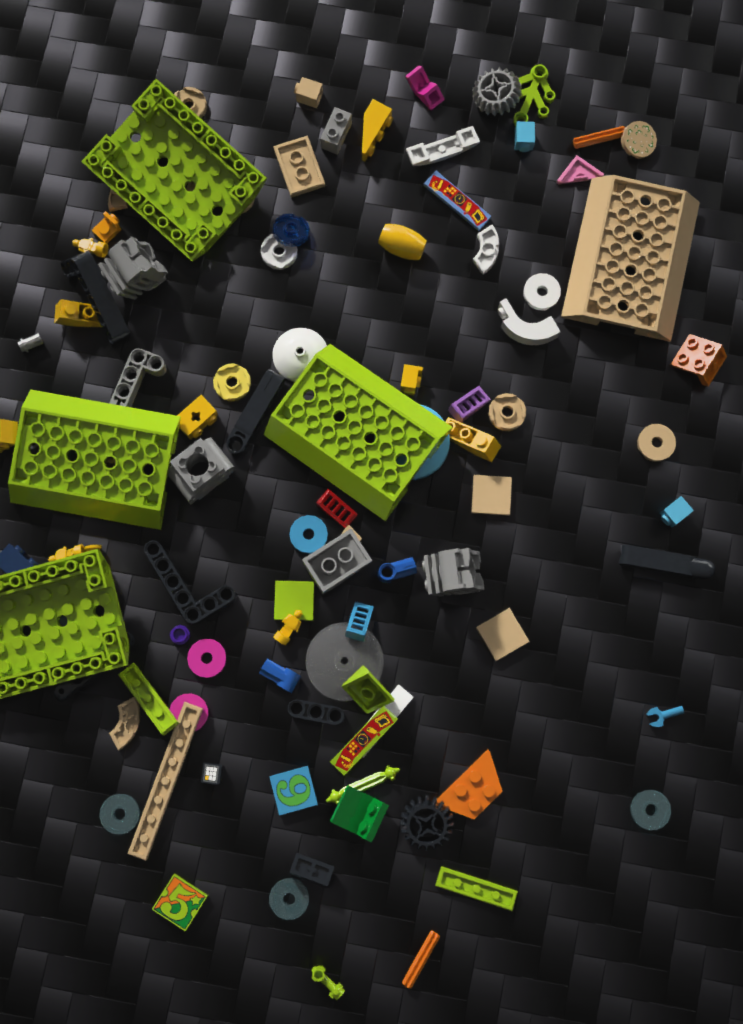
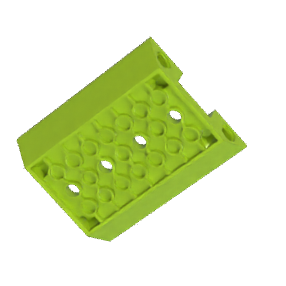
(193, 155)
(95, 433)
(339, 448)
(54, 651)

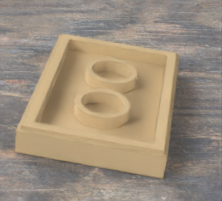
(299, 166)

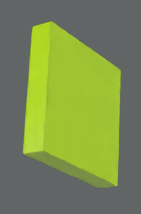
(292, 597)

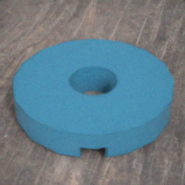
(308, 523)

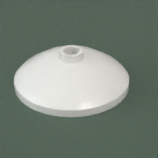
(285, 354)

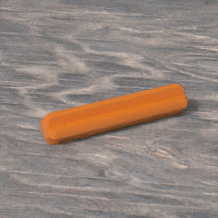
(598, 137)
(420, 959)

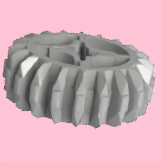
(508, 91)

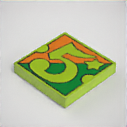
(180, 902)

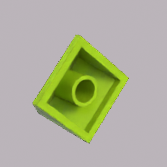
(367, 690)

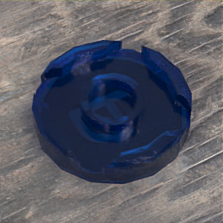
(291, 230)

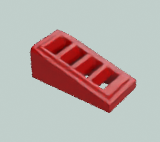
(320, 503)

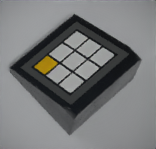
(212, 773)

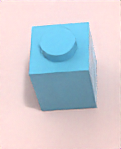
(524, 136)
(676, 512)

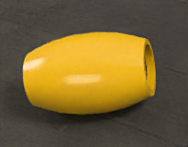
(402, 241)

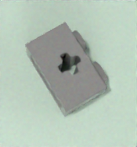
(336, 130)

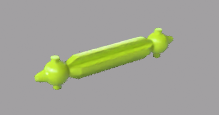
(366, 783)

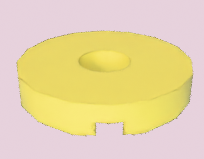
(234, 393)

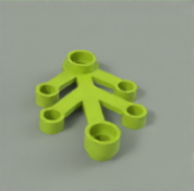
(532, 93)

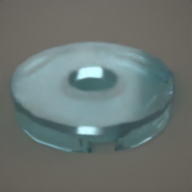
(662, 812)
(108, 818)
(277, 903)

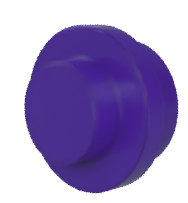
(179, 634)

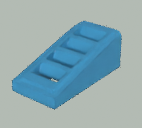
(355, 633)

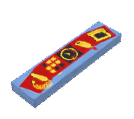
(457, 200)

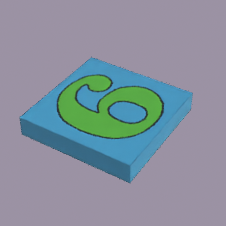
(293, 790)

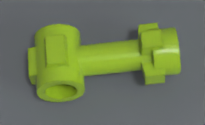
(319, 975)

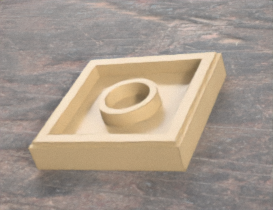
(491, 495)
(502, 634)

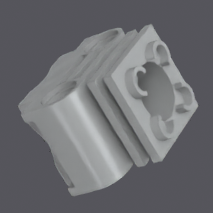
(132, 268)
(198, 486)
(453, 572)

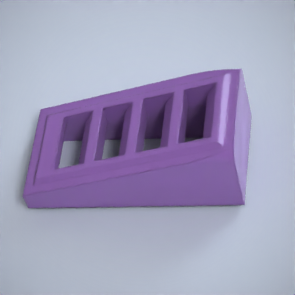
(460, 413)

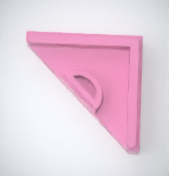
(579, 171)

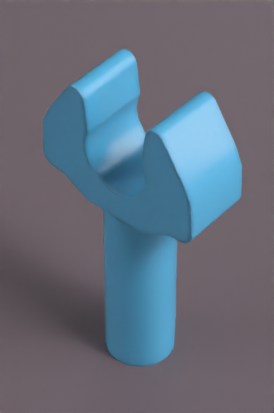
(662, 715)

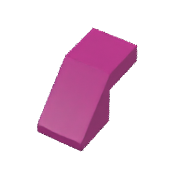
(424, 89)

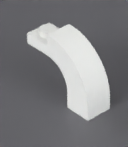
(525, 332)

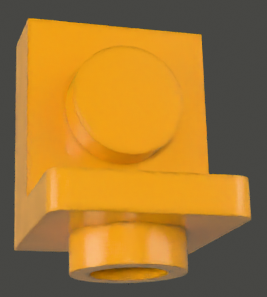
(107, 228)

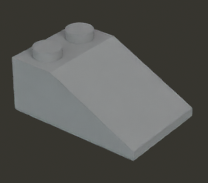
(336, 561)

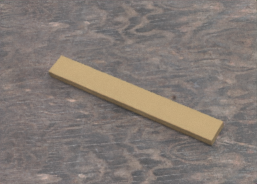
(165, 781)

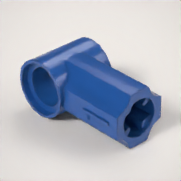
(399, 570)
(283, 677)

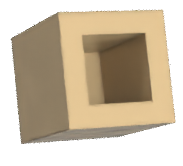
(308, 92)

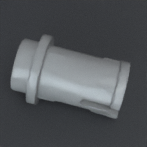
(30, 342)

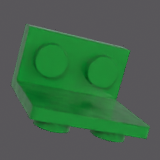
(359, 813)

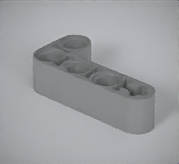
(140, 369)

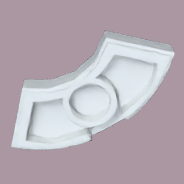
(488, 249)

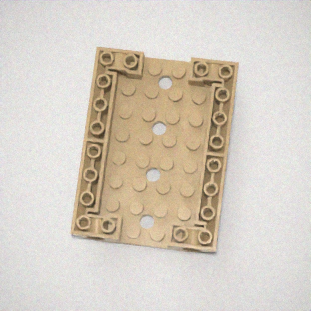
(608, 248)

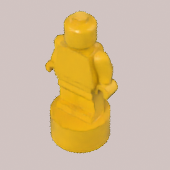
(99, 249)
(62, 553)
(291, 623)

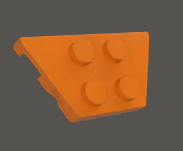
(473, 789)

